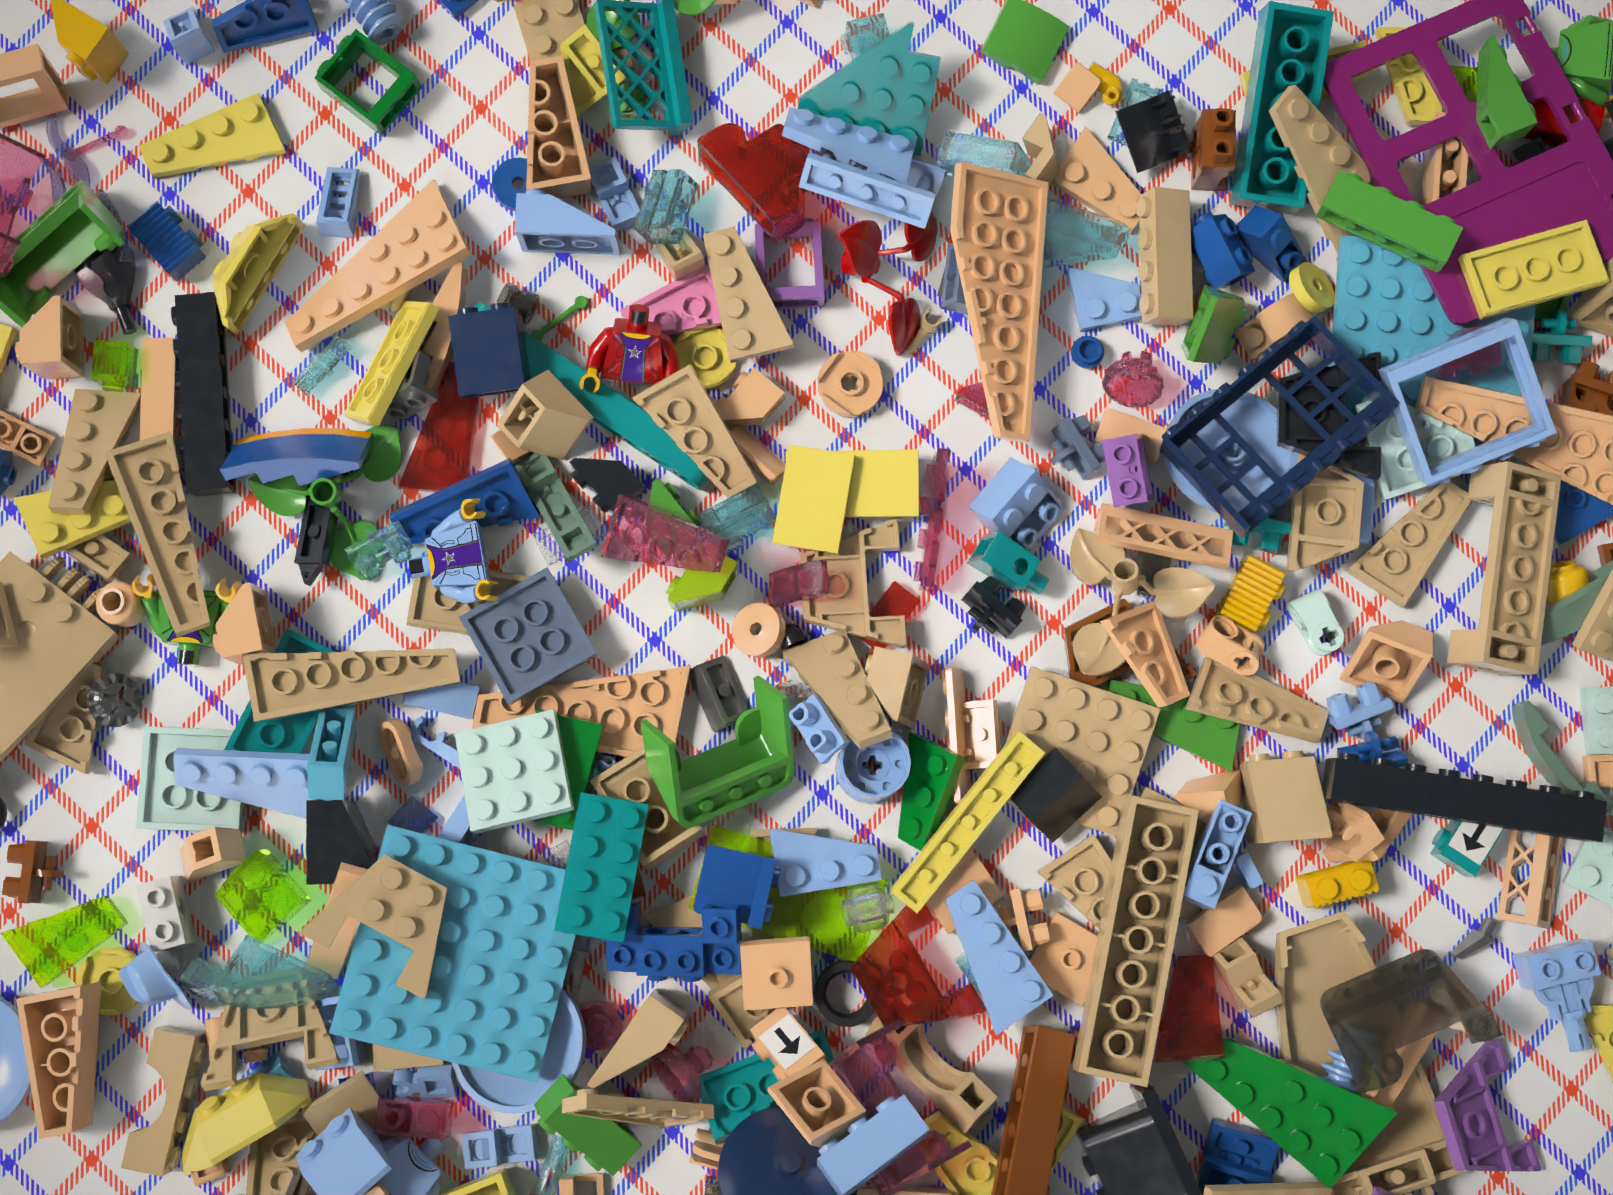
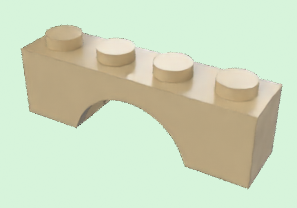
(175, 1057)
(954, 1092)

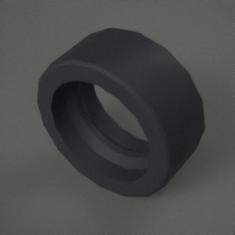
(826, 1010)

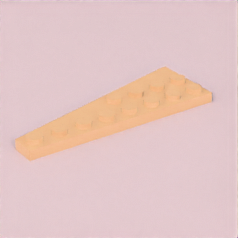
(1577, 452)

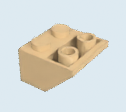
(544, 417)

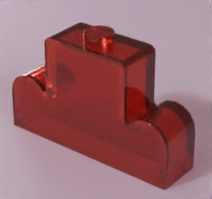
(759, 174)

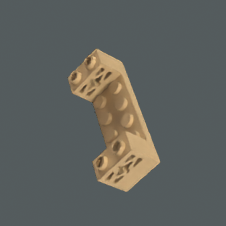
(1515, 570)

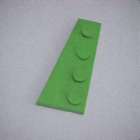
(1192, 731)

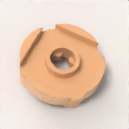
(847, 365)

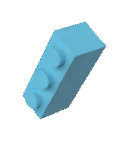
(331, 753)

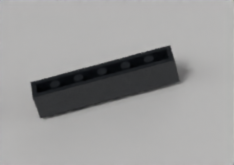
(203, 393)

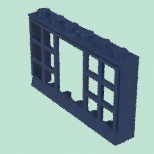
(1300, 475)

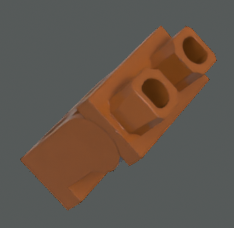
(1213, 149)
(1588, 392)

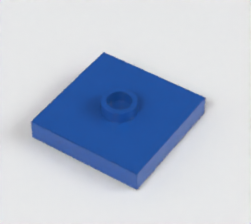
(1578, 512)

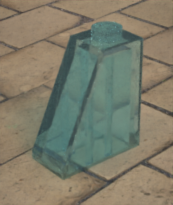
(982, 151)
(1080, 235)

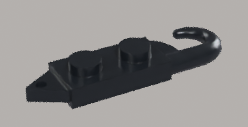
(315, 540)

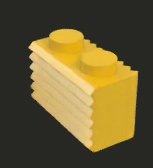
(1251, 593)
(1337, 884)

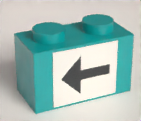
(1465, 846)

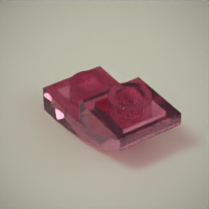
(798, 582)

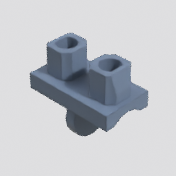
(1073, 449)

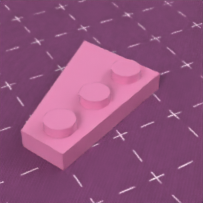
(683, 304)

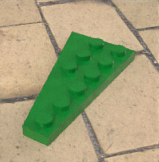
(1298, 1109)

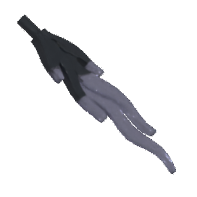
(108, 277)

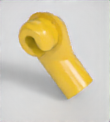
(1110, 86)

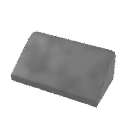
(717, 693)

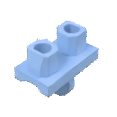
(1370, 705)
(818, 728)

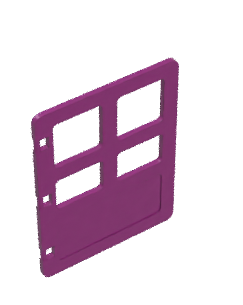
(1507, 202)

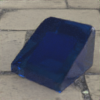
(413, 816)

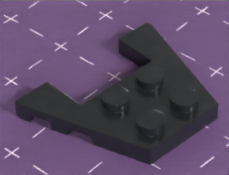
(1299, 437)

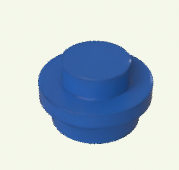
(1087, 352)

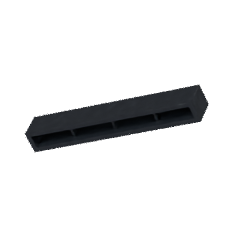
(1464, 799)

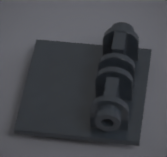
(1153, 131)

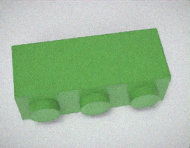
(603, 1142)

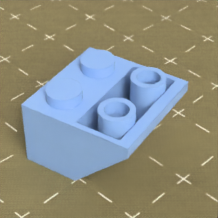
(1017, 504)

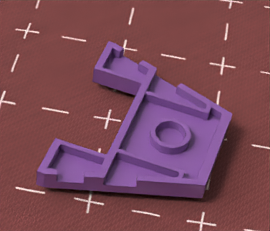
(1472, 1121)

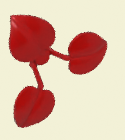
(862, 259)

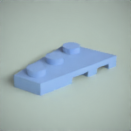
(821, 863)

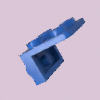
(737, 879)

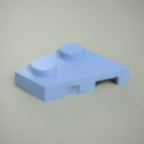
(1102, 299)

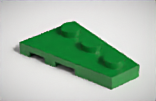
(926, 789)

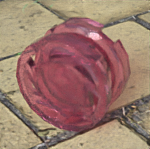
(602, 1024)

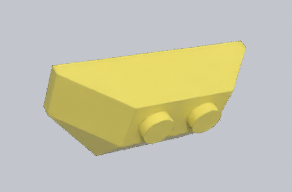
(251, 266)
(241, 1117)

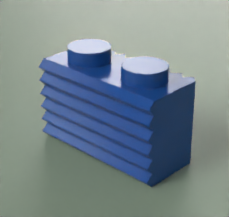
(167, 241)

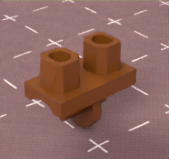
(35, 874)

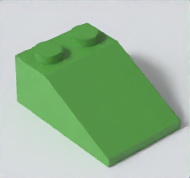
(1212, 327)

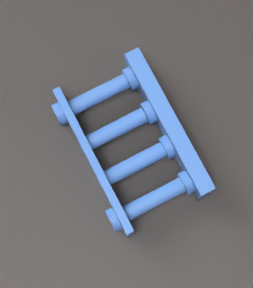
(873, 192)

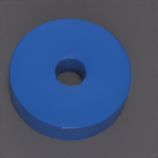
(504, 178)

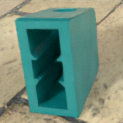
(996, 558)

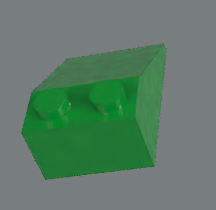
(581, 748)

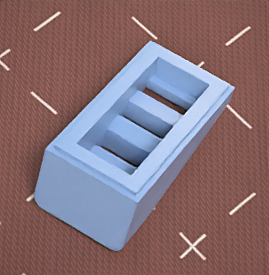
(337, 222)

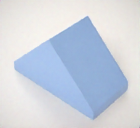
(188, 36)

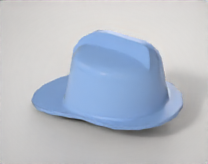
(149, 982)

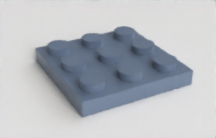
(528, 636)

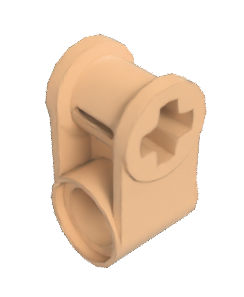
(1229, 644)

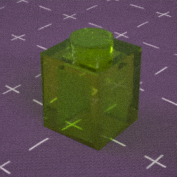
(114, 365)

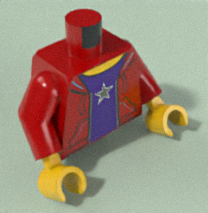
(632, 351)

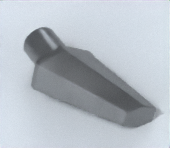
(1476, 939)

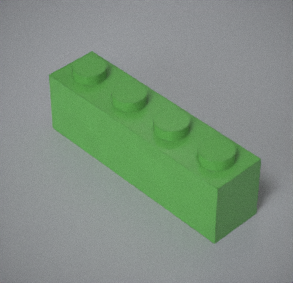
(1389, 221)

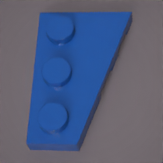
(263, 22)

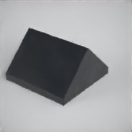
(1054, 795)

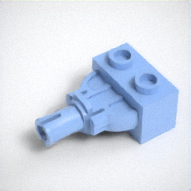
(1563, 983)

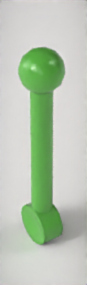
(580, 303)

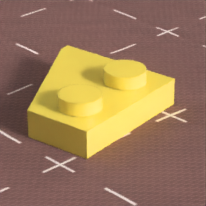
(585, 68)

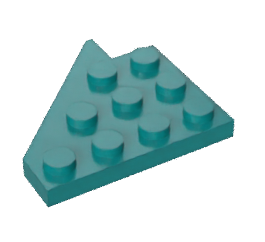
(881, 89)

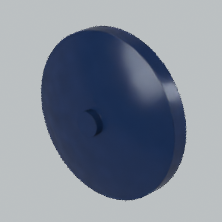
(770, 1158)

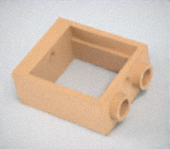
(34, 103)

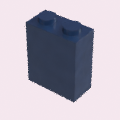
(489, 350)

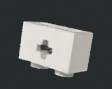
(166, 913)

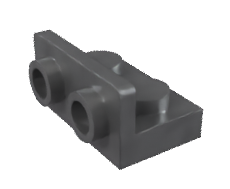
(412, 394)

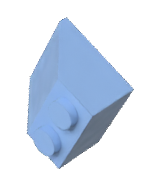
(344, 1157)

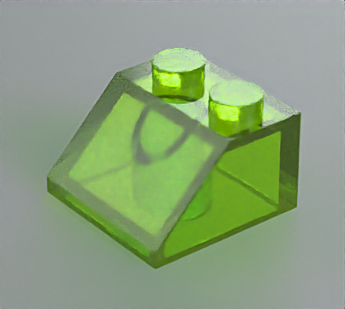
(261, 895)

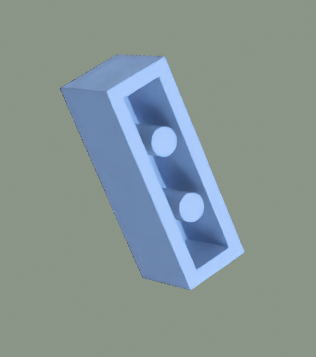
(872, 1145)

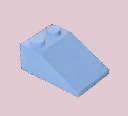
(556, 227)

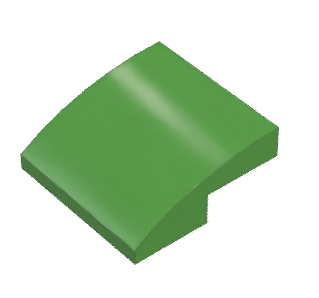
(1025, 39)

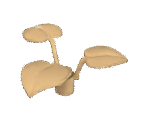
(1176, 589)

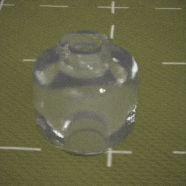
(867, 908)

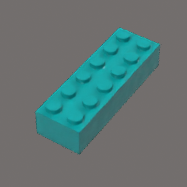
(1287, 52)

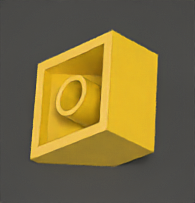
(87, 42)

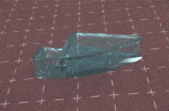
(258, 979)

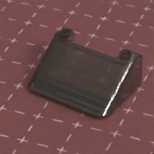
(1396, 1007)

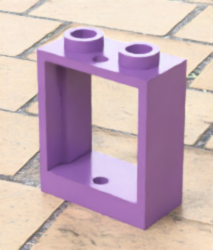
(797, 295)
(1126, 483)

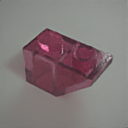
(1477, 362)
(414, 1117)

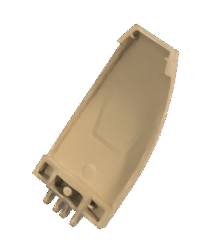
(54, 643)
(1412, 1145)

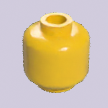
(1565, 579)

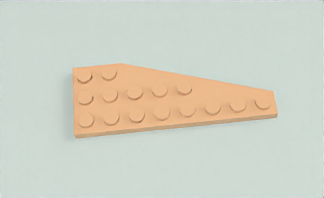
(999, 257)

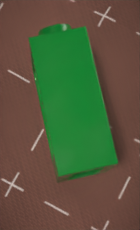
(393, 100)

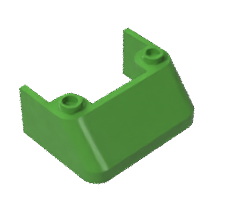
(54, 248)
(731, 773)

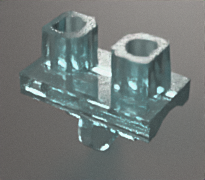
(379, 548)

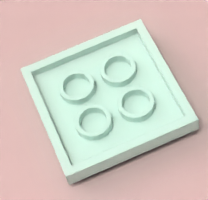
(513, 771)
(172, 806)

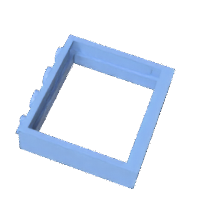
(1499, 448)

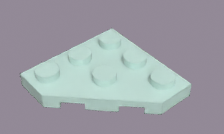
(1437, 442)

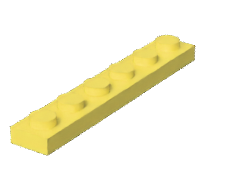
(967, 821)

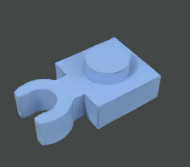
(429, 1081)

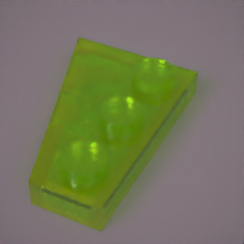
(61, 940)

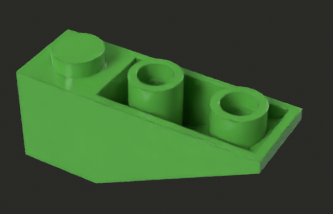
(1501, 105)

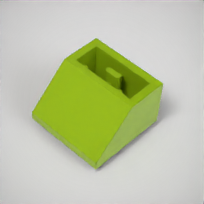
(701, 587)

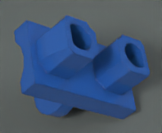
(1373, 747)

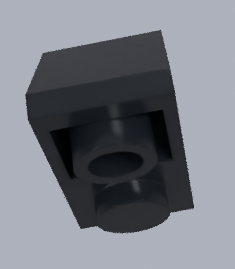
(606, 480)

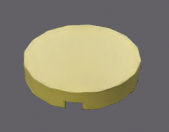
(707, 354)
(105, 967)

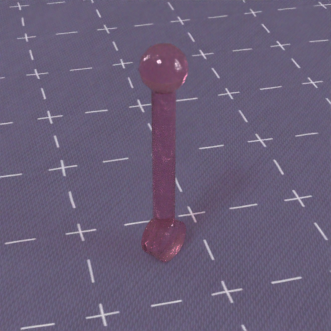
(120, 131)

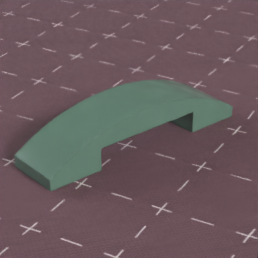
(555, 506)
(1571, 611)
(1529, 727)

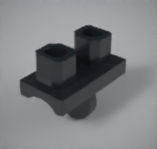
(990, 611)

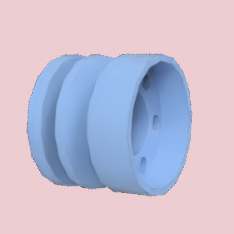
(893, 763)

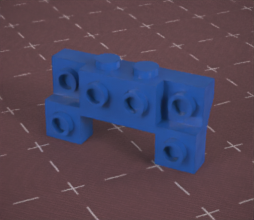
(680, 950)

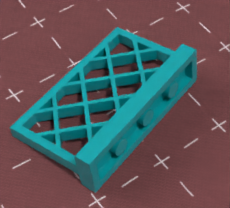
(668, 67)

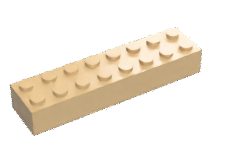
(1135, 941)

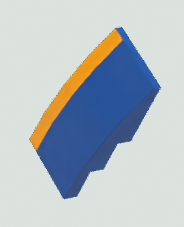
(298, 452)

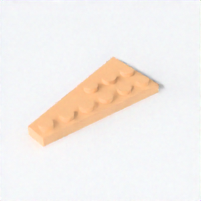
(399, 257)

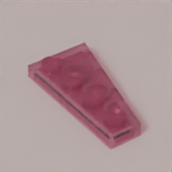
(931, 508)
(660, 538)

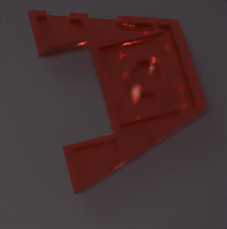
(900, 982)

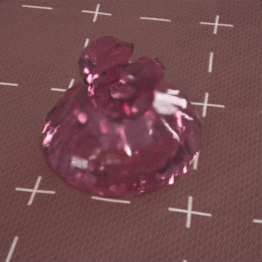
(1133, 381)
(681, 1072)

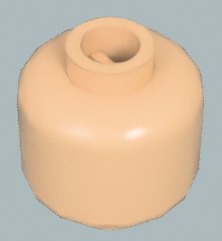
(120, 605)

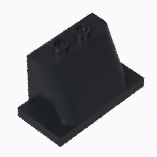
(1137, 1150)

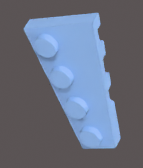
(852, 142)
(250, 777)
(1000, 967)

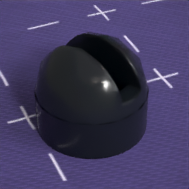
(793, 636)

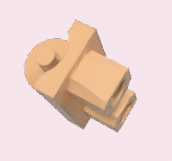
(1022, 903)

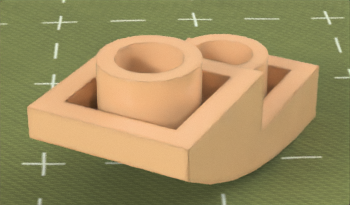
(24, 439)

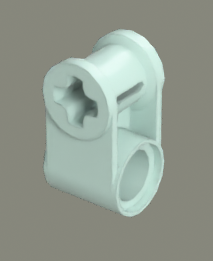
(1315, 618)

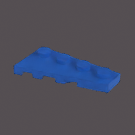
(501, 496)

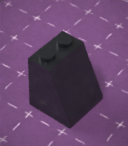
(335, 836)

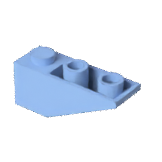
(1215, 854)

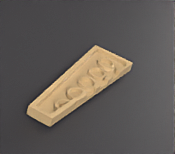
(157, 508)
(317, 681)

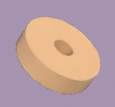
(771, 634)

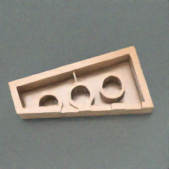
(554, 138)
(61, 1055)

